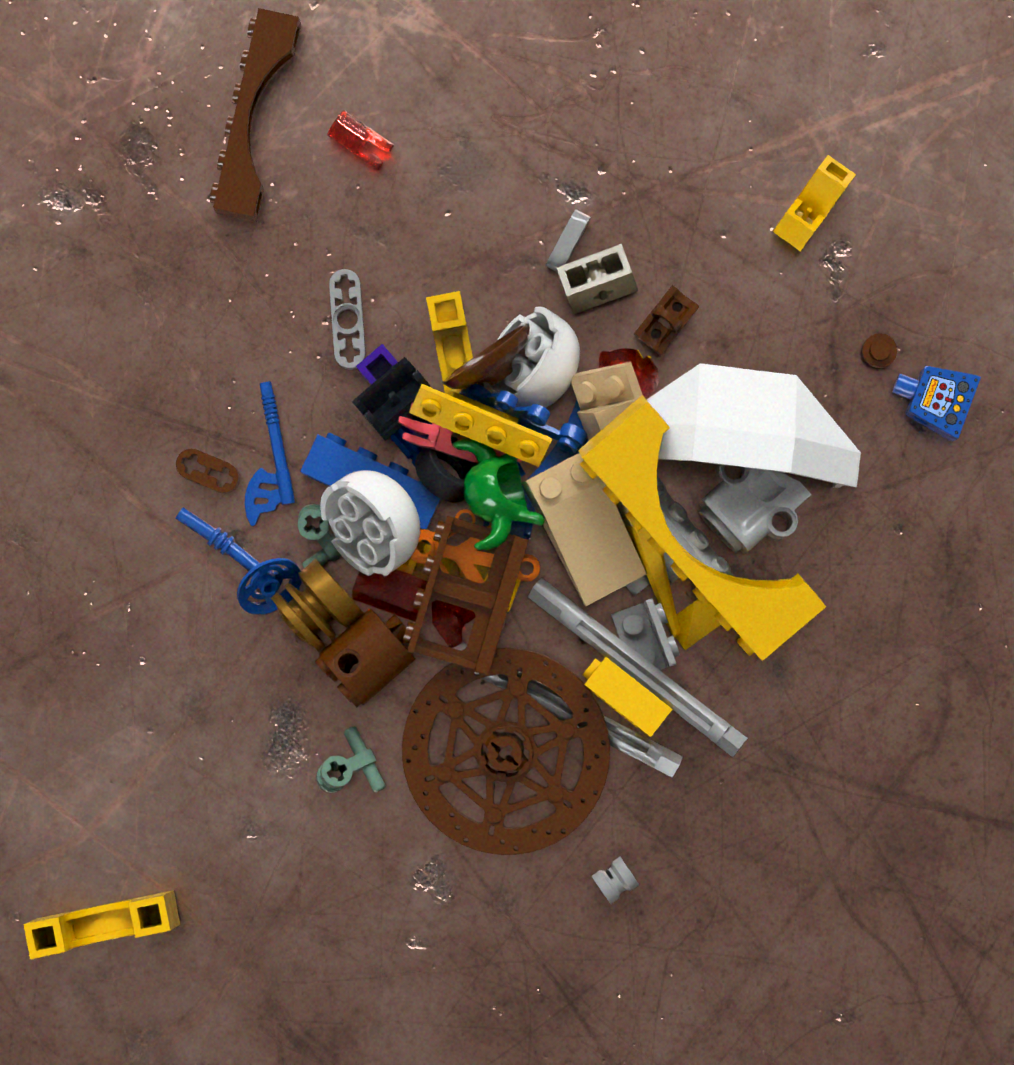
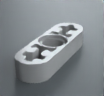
(354, 293)

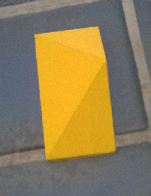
(695, 623)

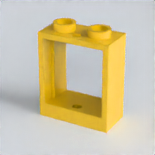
(626, 695)

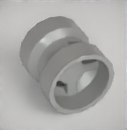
(615, 880)

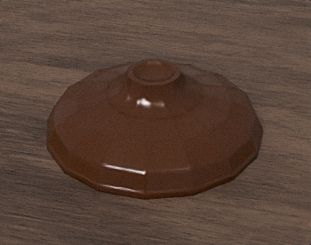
(492, 363)

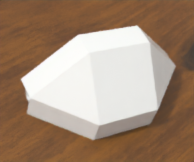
(753, 423)

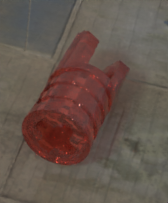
(355, 134)

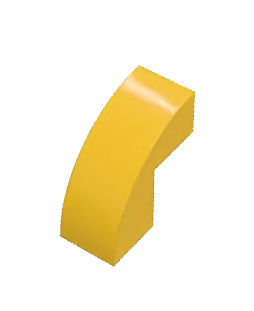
(814, 203)

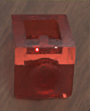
(450, 620)

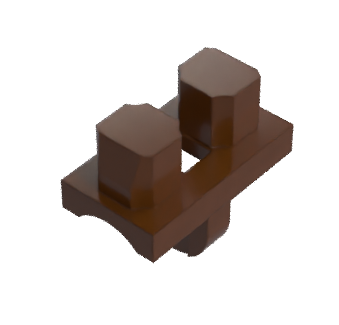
(676, 310)

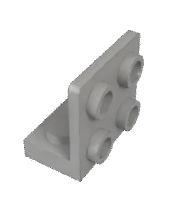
(643, 632)

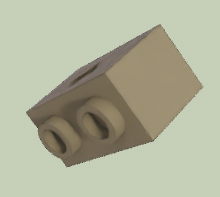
(597, 279)

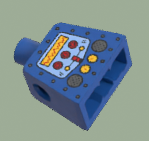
(938, 399)

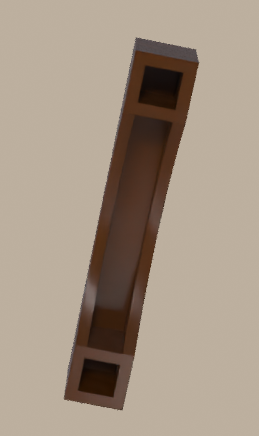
(271, 47)

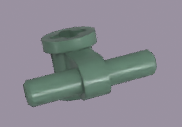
(320, 534)
(363, 760)

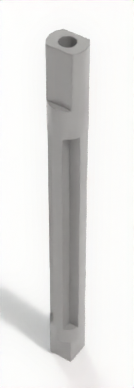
(637, 667)
(619, 735)

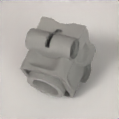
(744, 507)

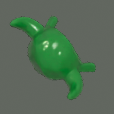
(495, 492)

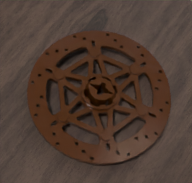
(555, 793)

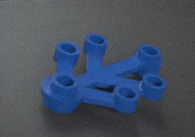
(534, 417)

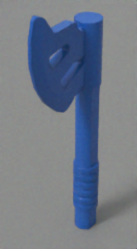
(282, 476)

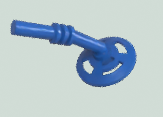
(261, 573)

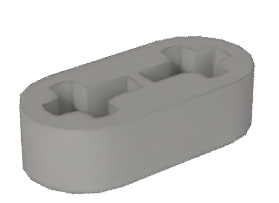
(568, 240)

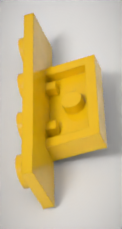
(480, 424)

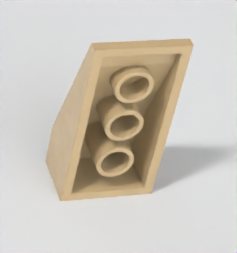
(584, 529)

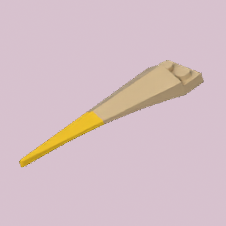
(602, 397)

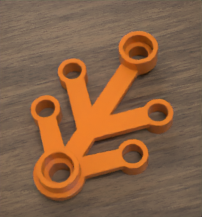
(466, 555)

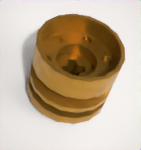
(316, 605)

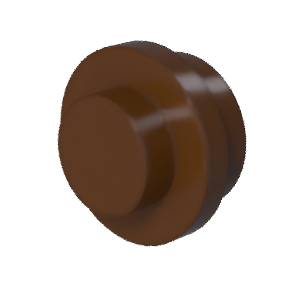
(879, 350)

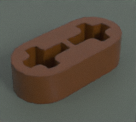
(211, 463)

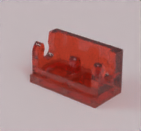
(390, 593)

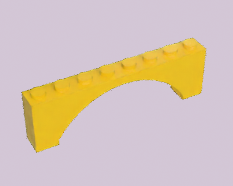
(627, 462)

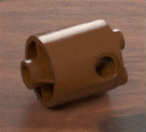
(375, 647)

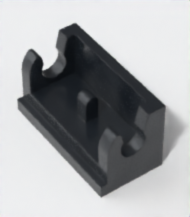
(390, 398)

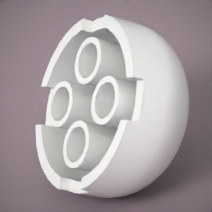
(551, 360)
(371, 521)

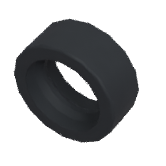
(437, 478)

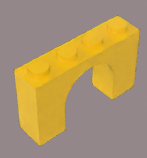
(99, 923)

